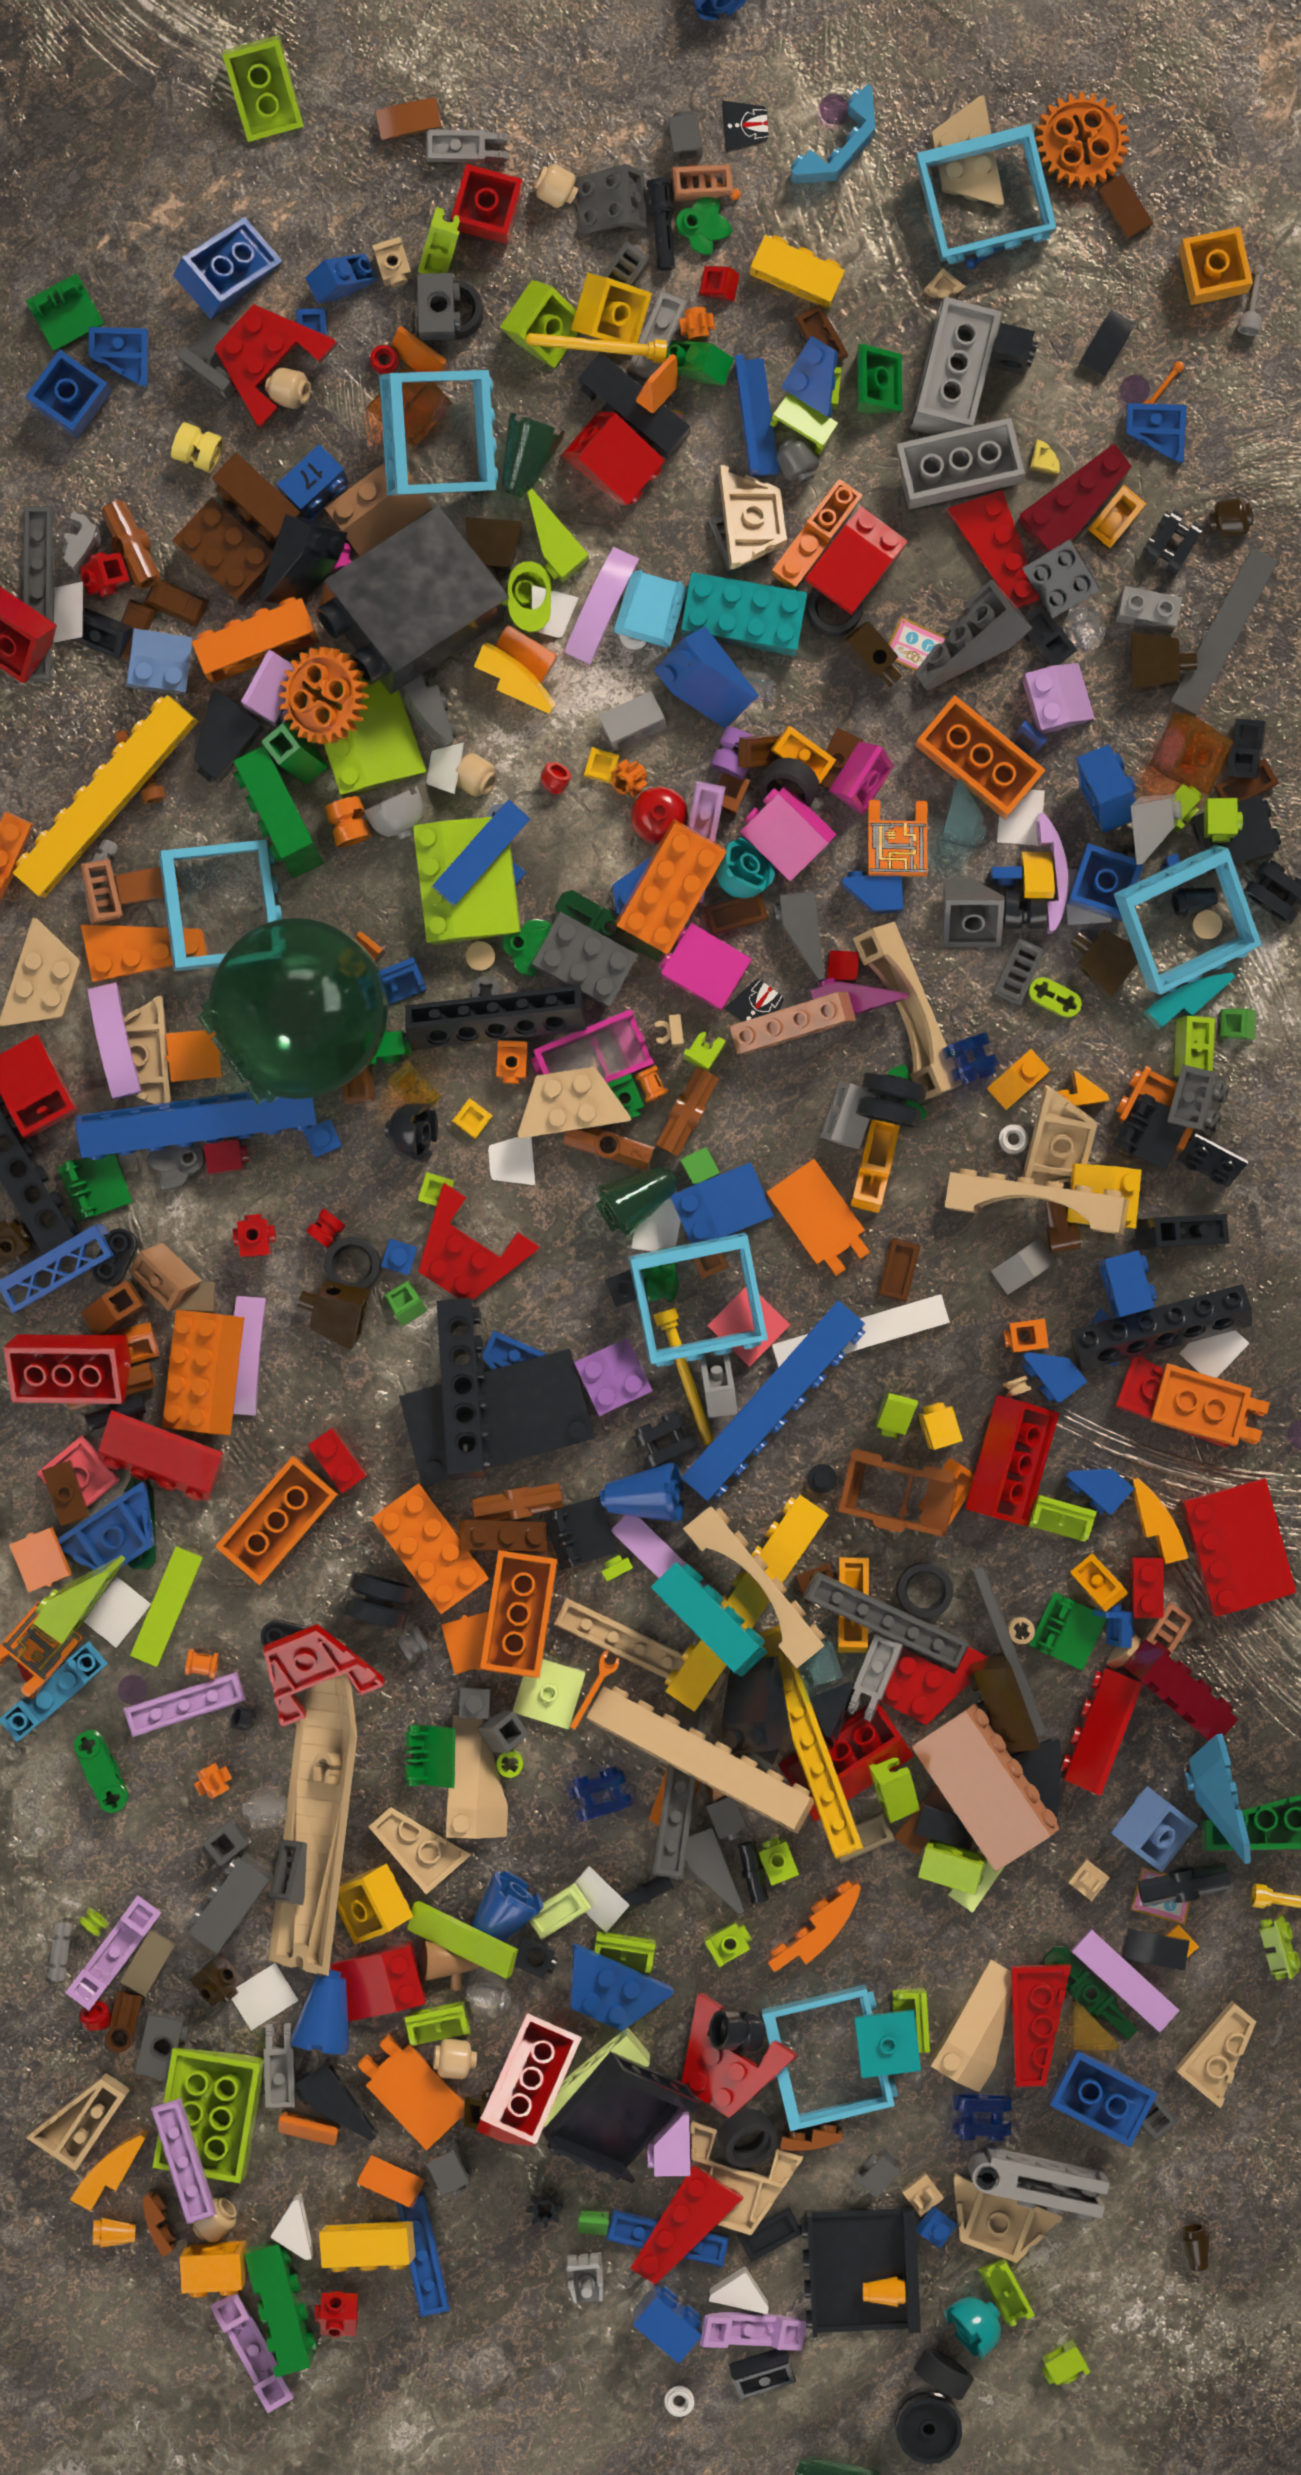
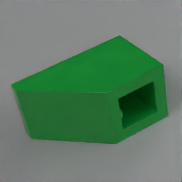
(701, 361)
(295, 753)

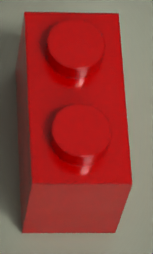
(338, 1460)
(1146, 1587)

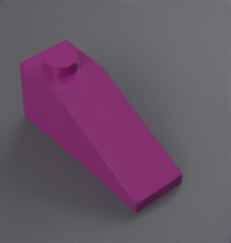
(862, 997)

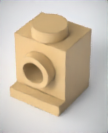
(388, 251)

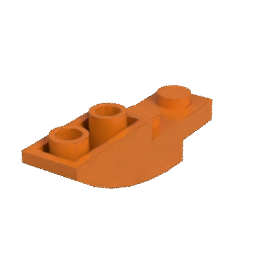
(816, 535)
(13, 837)
(828, 1920)

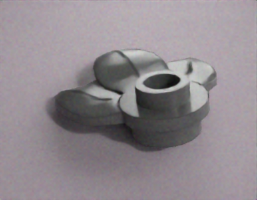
(173, 1166)

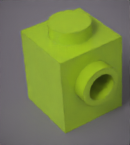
(1222, 819)
(777, 1860)

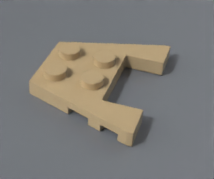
(757, 2190)

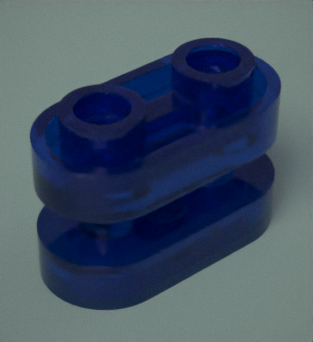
(966, 1071)
(583, 1788)
(994, 2128)

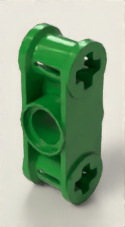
(101, 1771)

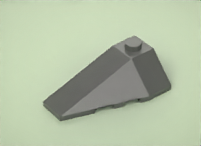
(984, 631)

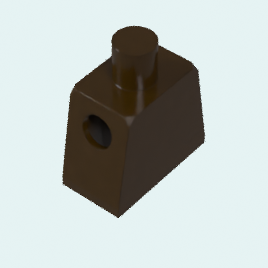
(494, 542)
(861, 646)
(1157, 662)
(1105, 960)
(337, 1311)

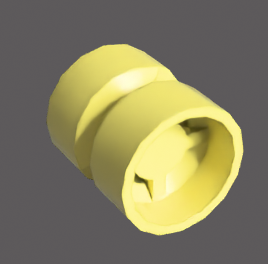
(197, 447)

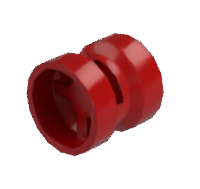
(325, 1228)

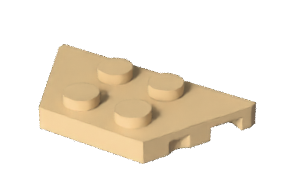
(973, 176)
(751, 517)
(41, 980)
(148, 1046)
(569, 1103)
(1059, 1138)
(999, 2222)

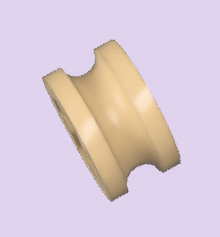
(1017, 1386)
(1030, 1629)

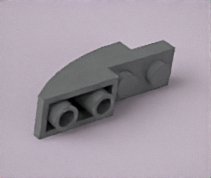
(428, 710)

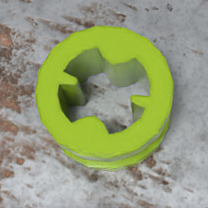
(510, 1772)
(94, 1922)

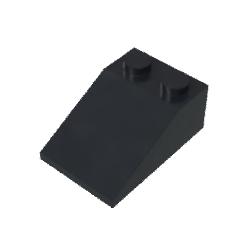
(301, 558)
(756, 1709)

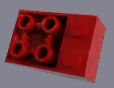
(33, 1088)

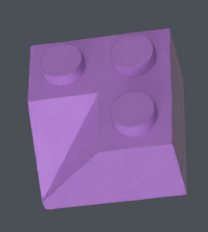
(613, 1376)

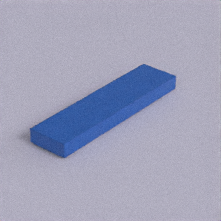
(480, 852)
(636, 2229)
(426, 2266)

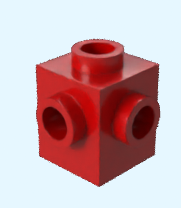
(104, 574)
(260, 1246)
(337, 2314)

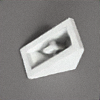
(294, 2231)
(740, 2292)

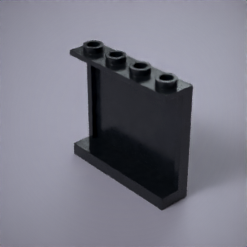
(616, 2115)
(856, 2249)

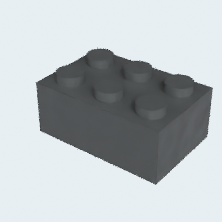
(584, 958)
(229, 1901)

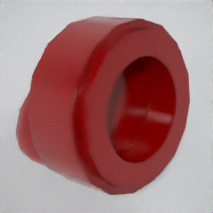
(555, 777)
(96, 2018)

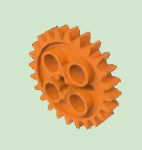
(1107, 135)
(335, 671)

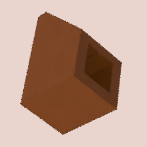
(113, 1308)

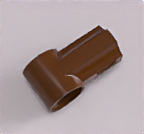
(1060, 1233)
(124, 2018)

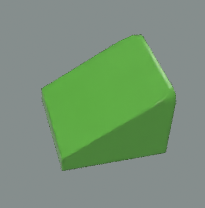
(1238, 1024)
(699, 1166)
(405, 1303)
(593, 2222)

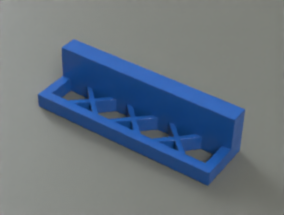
(756, 417)
(54, 1259)

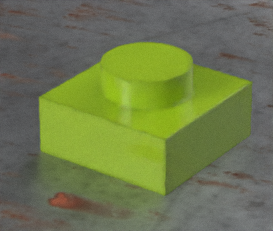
(431, 1188)
(616, 1567)

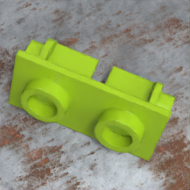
(1284, 1959)

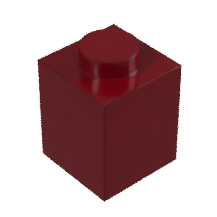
(226, 1157)

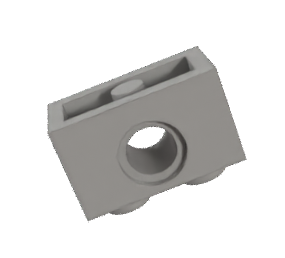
(1148, 609)
(718, 1384)

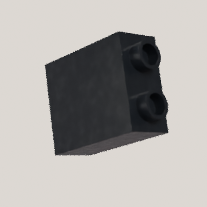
(411, 601)

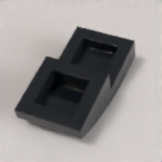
(1108, 342)
(1048, 638)
(1247, 748)
(943, 1827)
(1156, 1949)

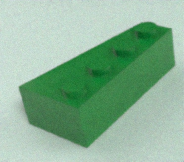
(278, 812)
(1267, 1825)
(281, 2307)

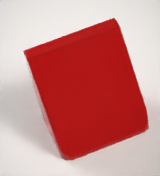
(719, 283)
(843, 965)

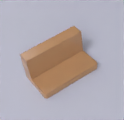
(163, 1275)

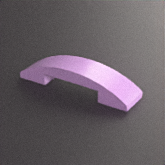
(600, 605)
(1048, 836)
(113, 1041)
(248, 1373)
(647, 1545)
(113, 1952)
(753, 2329)
(252, 2348)

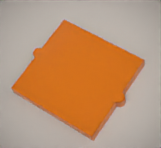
(192, 1056)
(40, 1559)
(466, 1641)

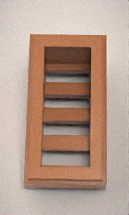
(692, 193)
(90, 893)
(1156, 1630)

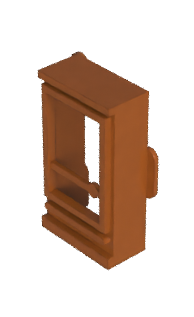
(937, 1502)

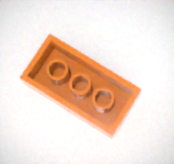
(245, 643)
(979, 757)
(670, 886)
(203, 1372)
(277, 1520)
(430, 1548)
(519, 1614)

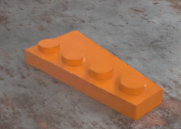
(133, 949)

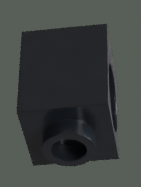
(621, 1288)
(529, 1944)

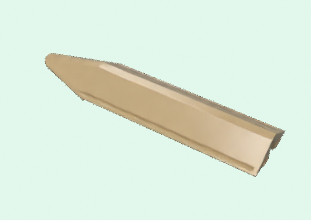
(318, 1817)

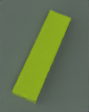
(167, 1606)
(462, 1939)

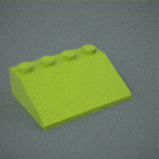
(379, 750)
(488, 905)
(221, 2108)

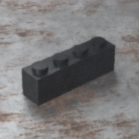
(618, 394)

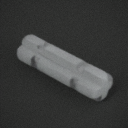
(107, 849)
(59, 1951)

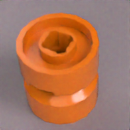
(348, 821)

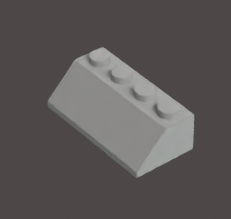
(960, 463)

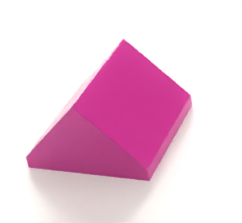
(862, 776)

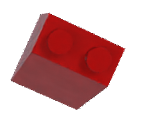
(614, 457)

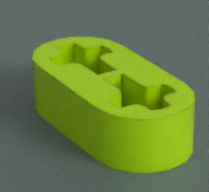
(1051, 1003)

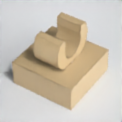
(674, 1031)
(1088, 1879)
(922, 2194)

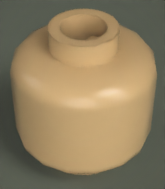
(555, 185)
(288, 388)
(475, 775)
(454, 2059)
(217, 2226)

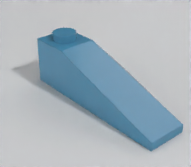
(1217, 1794)

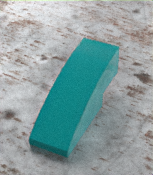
(1187, 999)

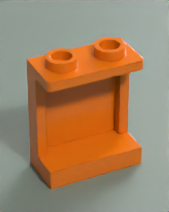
(1156, 1086)

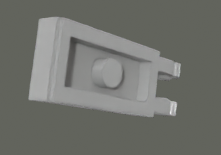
(464, 146)
(875, 1673)
(279, 2070)

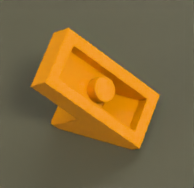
(1117, 516)
(796, 746)
(1018, 1079)
(1084, 1092)
(1098, 1582)

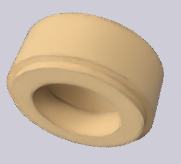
(1206, 925)
(480, 956)

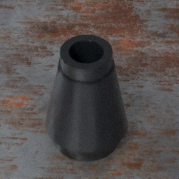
(1191, 900)

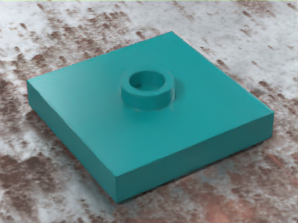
(887, 2043)

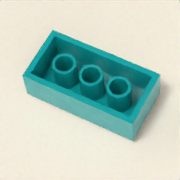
(745, 613)
(703, 1612)

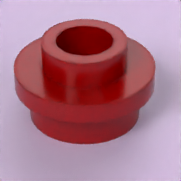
(380, 351)

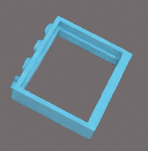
(976, 146)
(395, 432)
(171, 898)
(1214, 959)
(719, 1345)
(841, 2111)

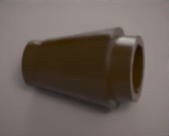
(1196, 2245)

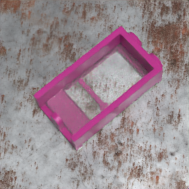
(610, 1045)

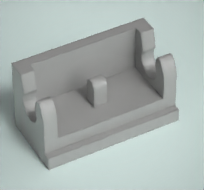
(632, 721)
(842, 1123)

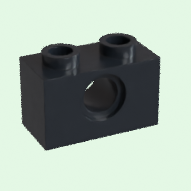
(1013, 349)

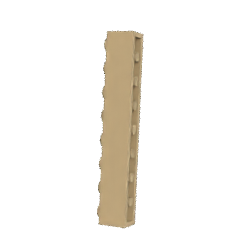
(701, 1759)

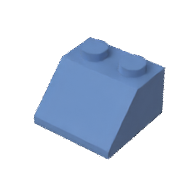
(159, 662)
(1154, 1829)

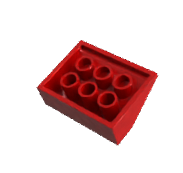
(1238, 1547)

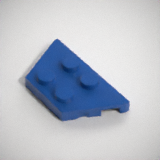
(113, 1531)
(612, 1990)

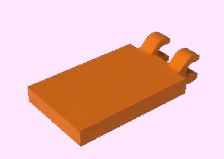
(818, 1216)
(1206, 1406)
(413, 2092)

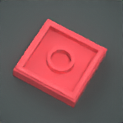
(737, 1318)
(92, 1475)

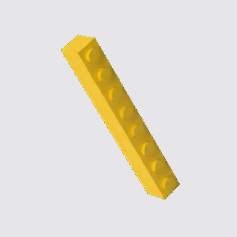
(105, 796)
(749, 1600)

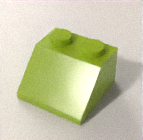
(540, 312)

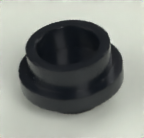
(821, 1478)

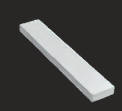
(884, 1326)

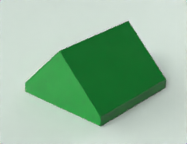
(878, 380)

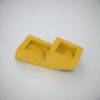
(1037, 874)

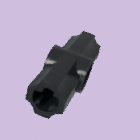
(1184, 1885)

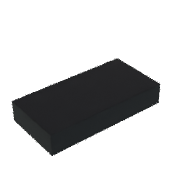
(771, 2233)

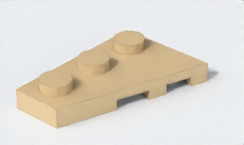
(418, 1850)
(1216, 2053)

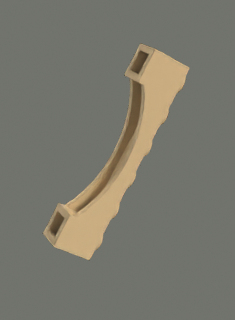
(888, 957)
(971, 1192)
(798, 1639)

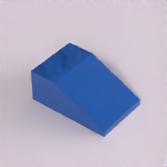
(226, 267)
(706, 678)
(722, 1205)
(1102, 2097)

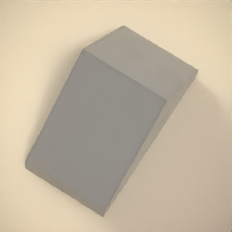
(1023, 1266)

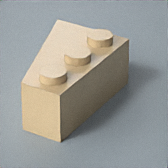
(79, 2123)

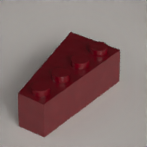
(1075, 501)
(1180, 1691)

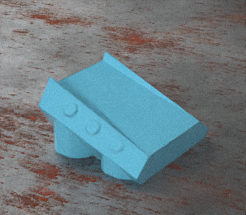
(650, 609)

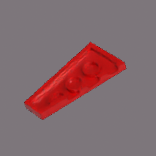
(995, 540)
(1140, 1391)
(1036, 2014)

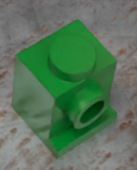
(392, 1048)
(626, 1085)

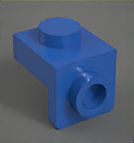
(1119, 1626)

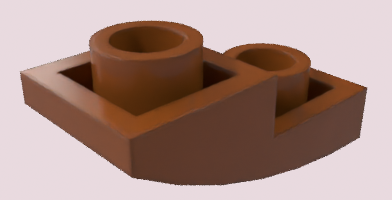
(408, 118)
(141, 886)
(821, 2136)
(155, 2212)

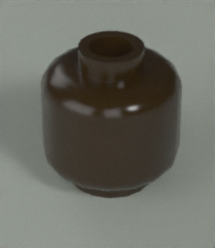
(1232, 517)

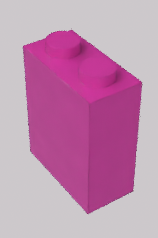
(787, 832)
(704, 966)

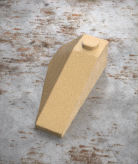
(477, 1801)
(974, 2036)

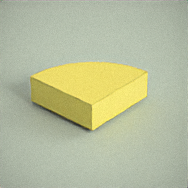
(1044, 459)

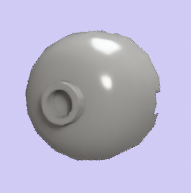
(397, 814)

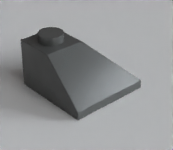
(971, 914)

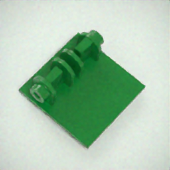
(64, 312)
(94, 1186)
(1067, 1631)
(431, 1756)

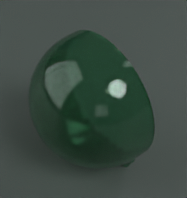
(297, 1009)

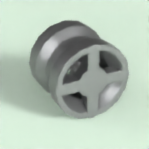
(479, 984)
(414, 1644)

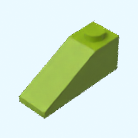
(558, 546)
(895, 1415)

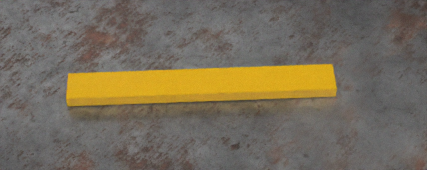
(814, 1754)

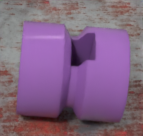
(725, 759)

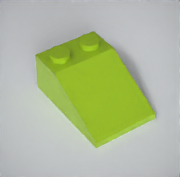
(263, 88)
(67, 1609)

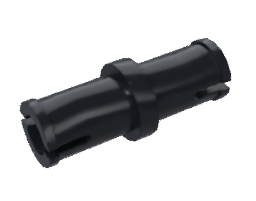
(129, 1408)
(753, 1872)
(645, 1893)

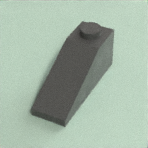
(801, 926)
(709, 1864)

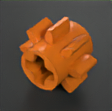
(697, 324)
(629, 778)
(212, 1780)

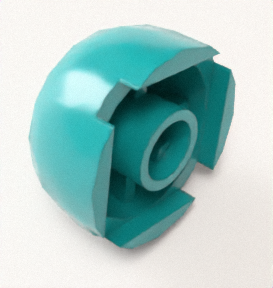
(744, 870)
(975, 2324)

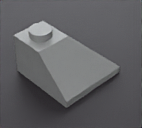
(1152, 822)

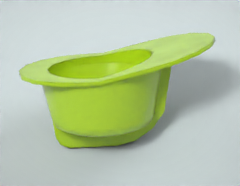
(520, 596)

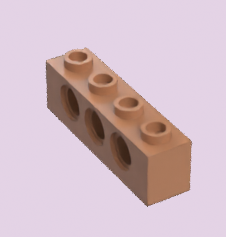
(792, 1023)

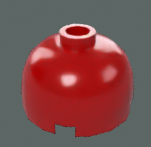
(654, 812)

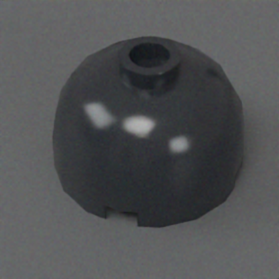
(412, 1130)

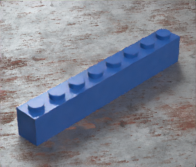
(188, 1122)
(773, 1400)

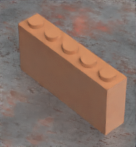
(986, 1787)

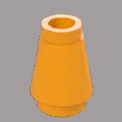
(112, 2232)
(885, 2291)

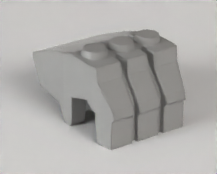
(81, 546)
(585, 2277)

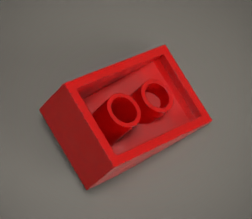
(856, 560)
(382, 1981)

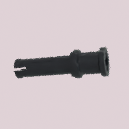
(661, 210)

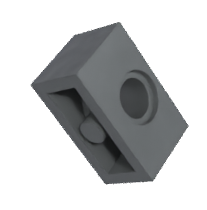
(433, 289)
(160, 2026)
(449, 2168)

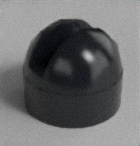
(242, 1718)

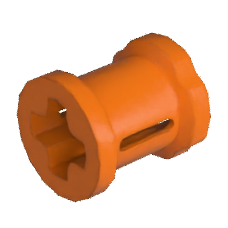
(651, 1084)
(202, 1664)

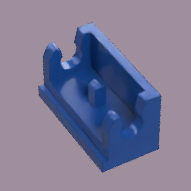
(403, 980)

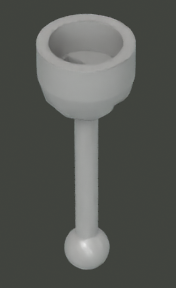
(1250, 321)

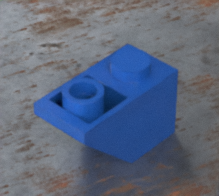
(340, 277)
(875, 893)
(1055, 1373)
(1102, 1486)

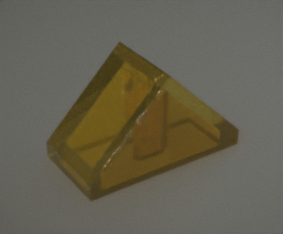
(413, 1086)
(1088, 2032)

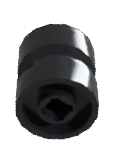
(1035, 911)
(736, 2030)

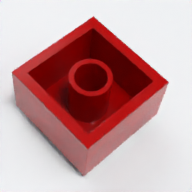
(488, 203)

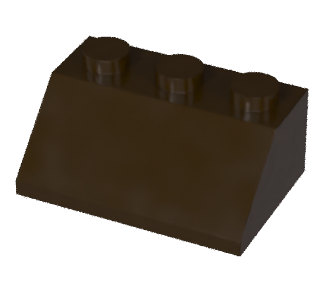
(1003, 1703)

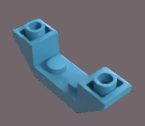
(814, 169)
(55, 1692)

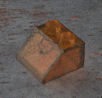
(422, 407)
(1191, 752)

